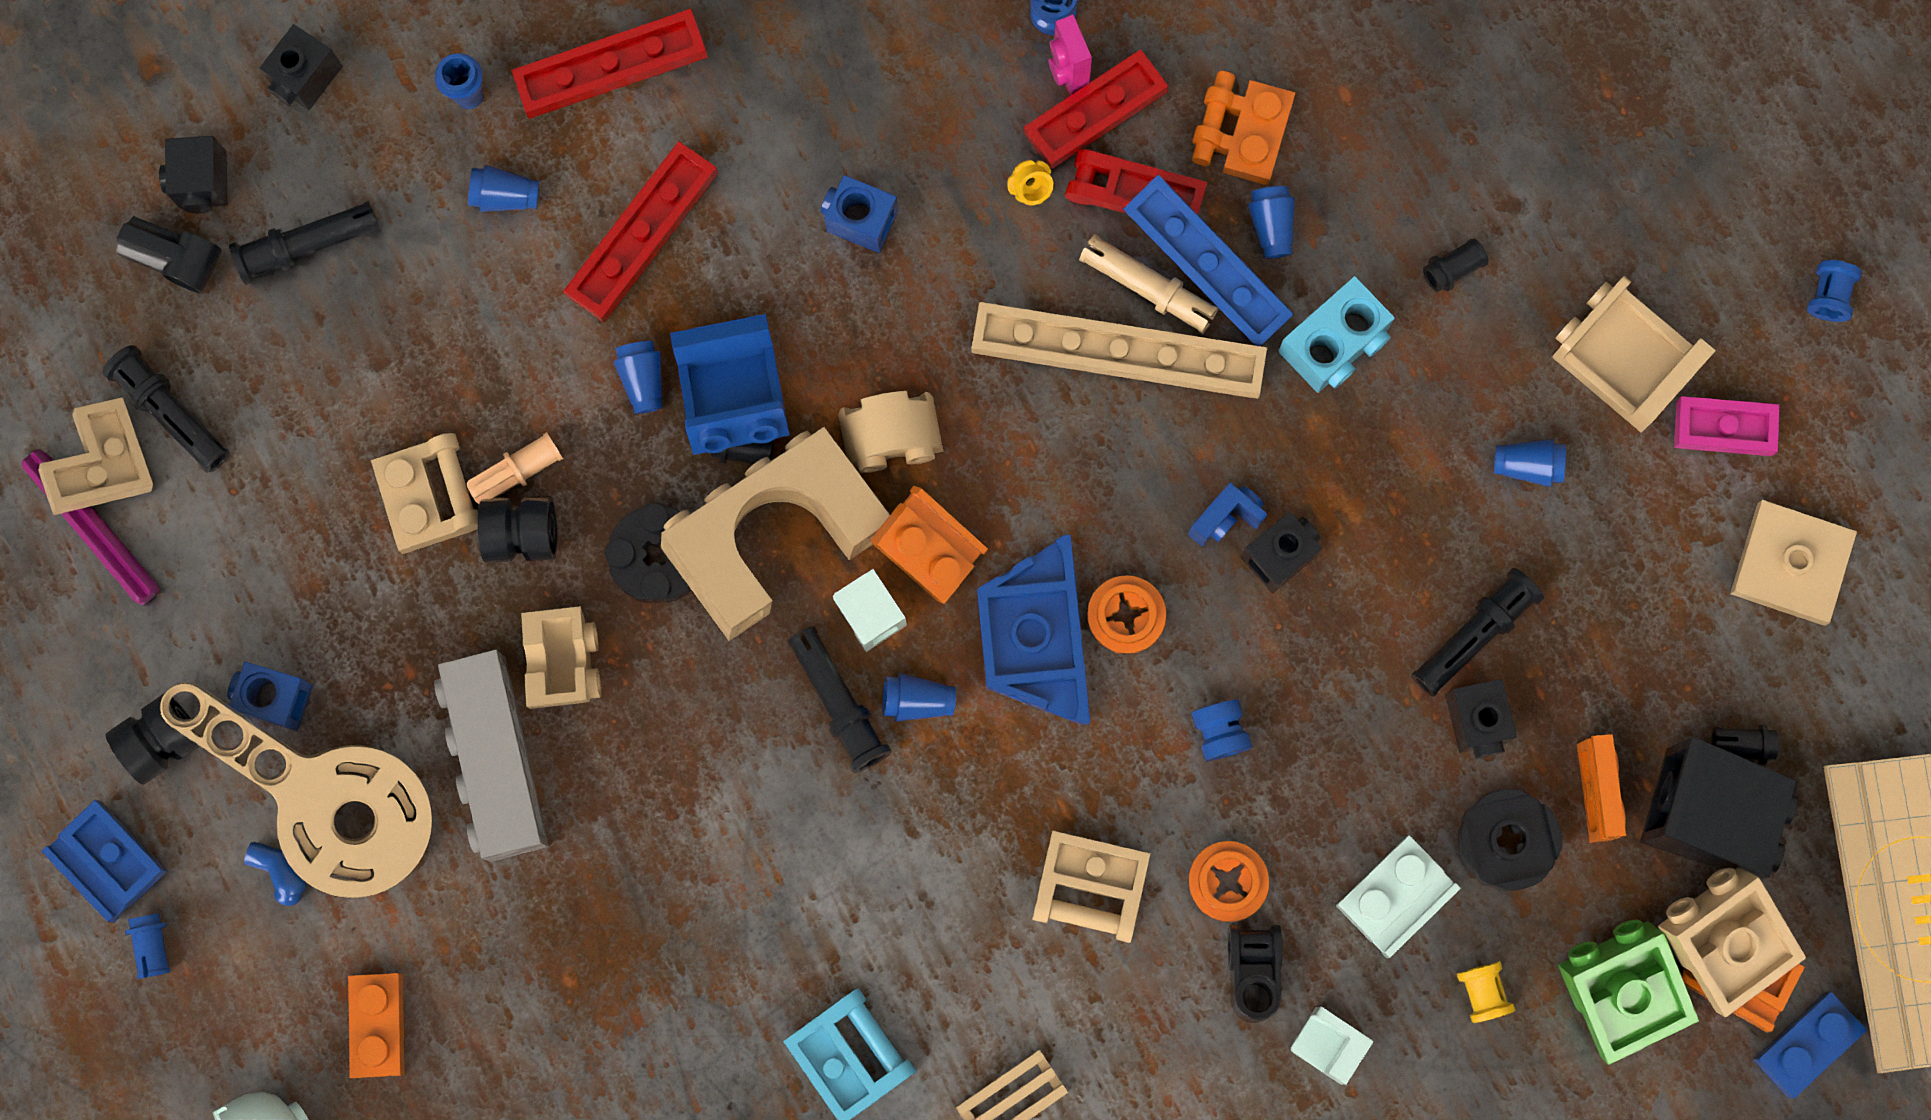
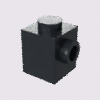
(300, 68)
(195, 173)
(1282, 551)
(1481, 718)

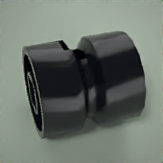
(517, 529)
(149, 742)

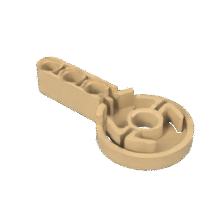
(312, 794)

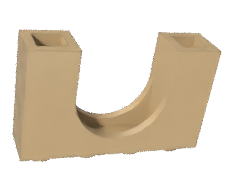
(809, 475)

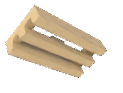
(1047, 1075)

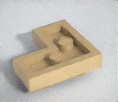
(108, 468)

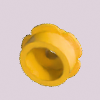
(1035, 190)

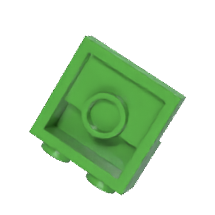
(1628, 989)

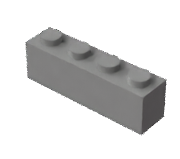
(491, 756)

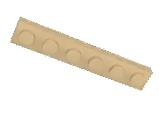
(1119, 350)

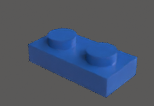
(1809, 1045)

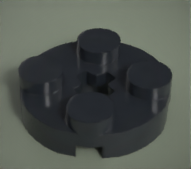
(627, 557)
(1523, 815)

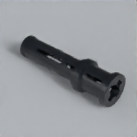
(282, 248)
(152, 394)
(1492, 617)
(848, 720)

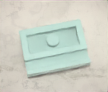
(1398, 896)

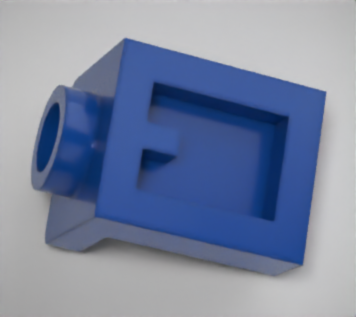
(1217, 518)

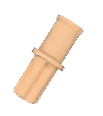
(514, 469)

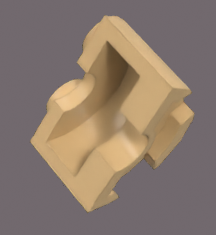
(890, 428)
(559, 658)

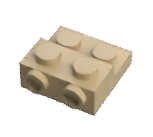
(1731, 939)

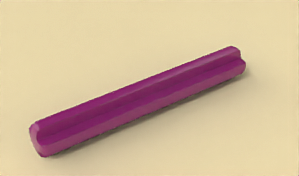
(101, 541)

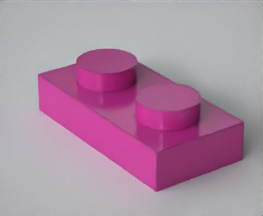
(1070, 56)
(1726, 426)

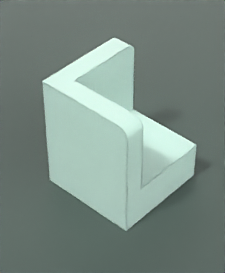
(870, 610)
(1331, 1045)

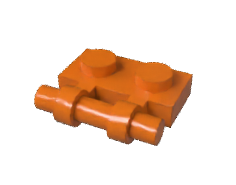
(1258, 130)

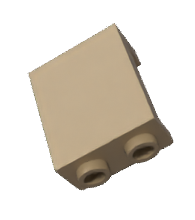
(1629, 355)

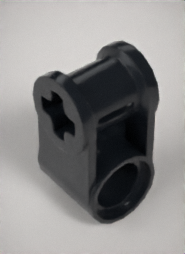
(1255, 967)

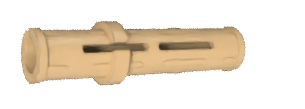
(1149, 284)

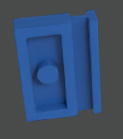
(104, 861)

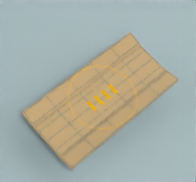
(1886, 869)

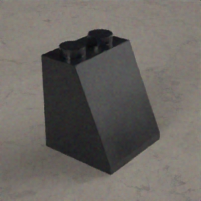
(1719, 809)

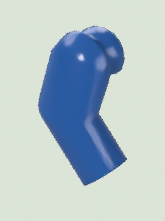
(284, 879)

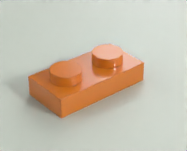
(376, 1025)

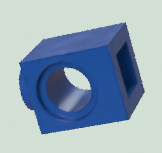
(867, 232)
(288, 704)

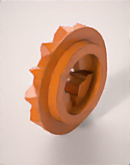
(1138, 595)
(1252, 880)

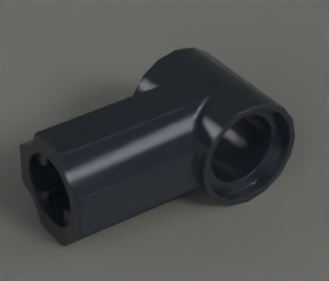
(178, 257)

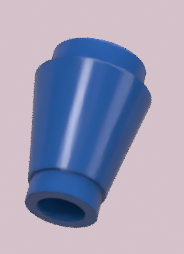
(460, 80)
(501, 190)
(1273, 220)
(641, 375)
(1532, 461)
(916, 698)

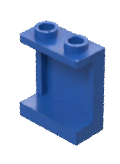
(730, 384)

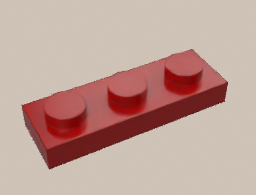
(1095, 109)

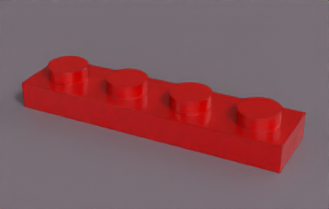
(609, 63)
(641, 231)

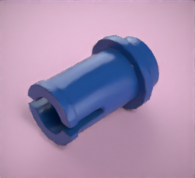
(148, 945)

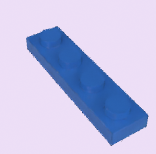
(1208, 261)

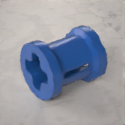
(1834, 291)

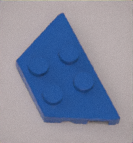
(1036, 634)

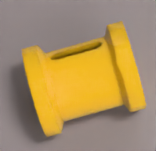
(1486, 992)

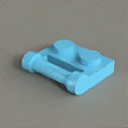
(835, 1066)

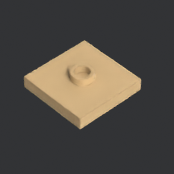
(1793, 562)

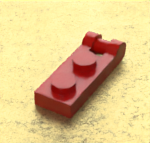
(1124, 182)

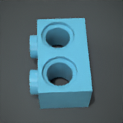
(1329, 329)

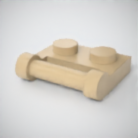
(411, 496)
(1097, 870)

